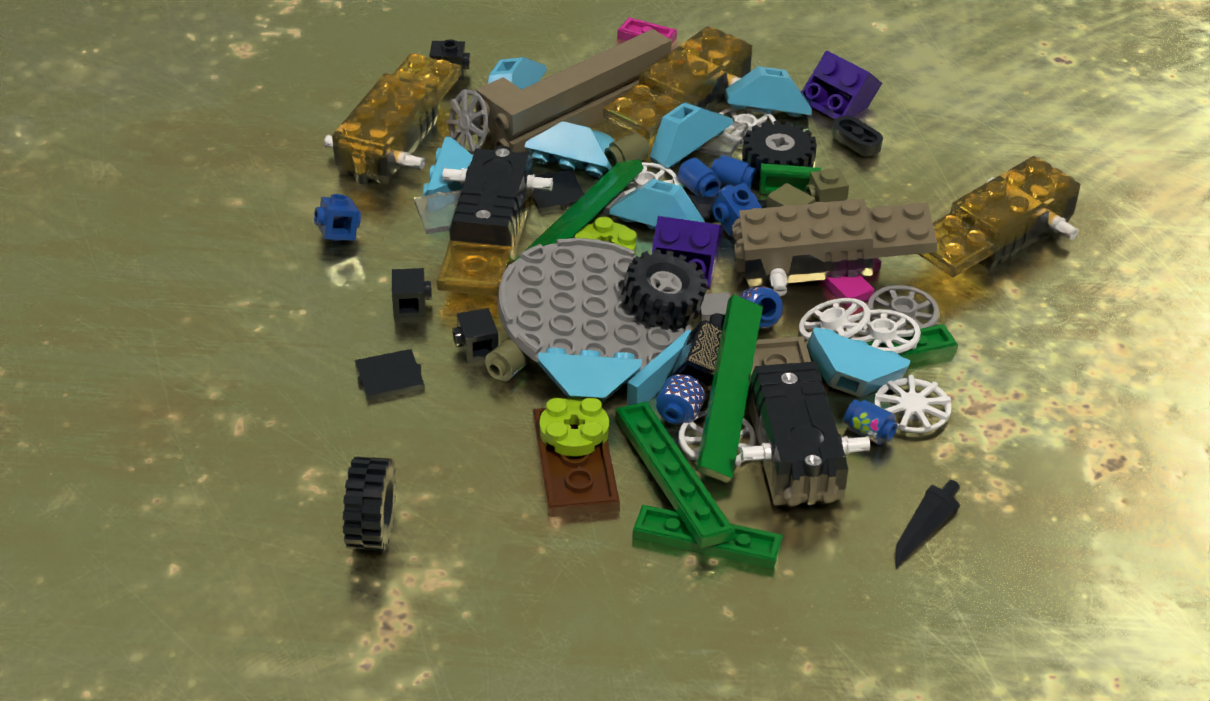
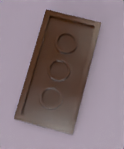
(576, 482)

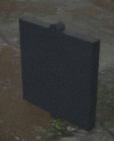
(563, 194)
(389, 374)

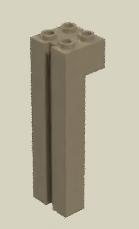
(568, 96)

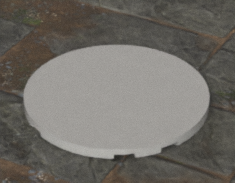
(573, 301)

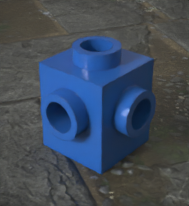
(729, 202)
(337, 218)

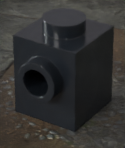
(453, 52)
(410, 293)
(475, 334)

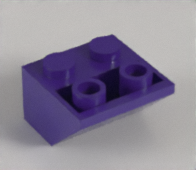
(840, 87)
(692, 239)

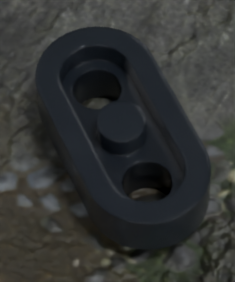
(857, 135)

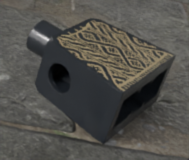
(701, 351)

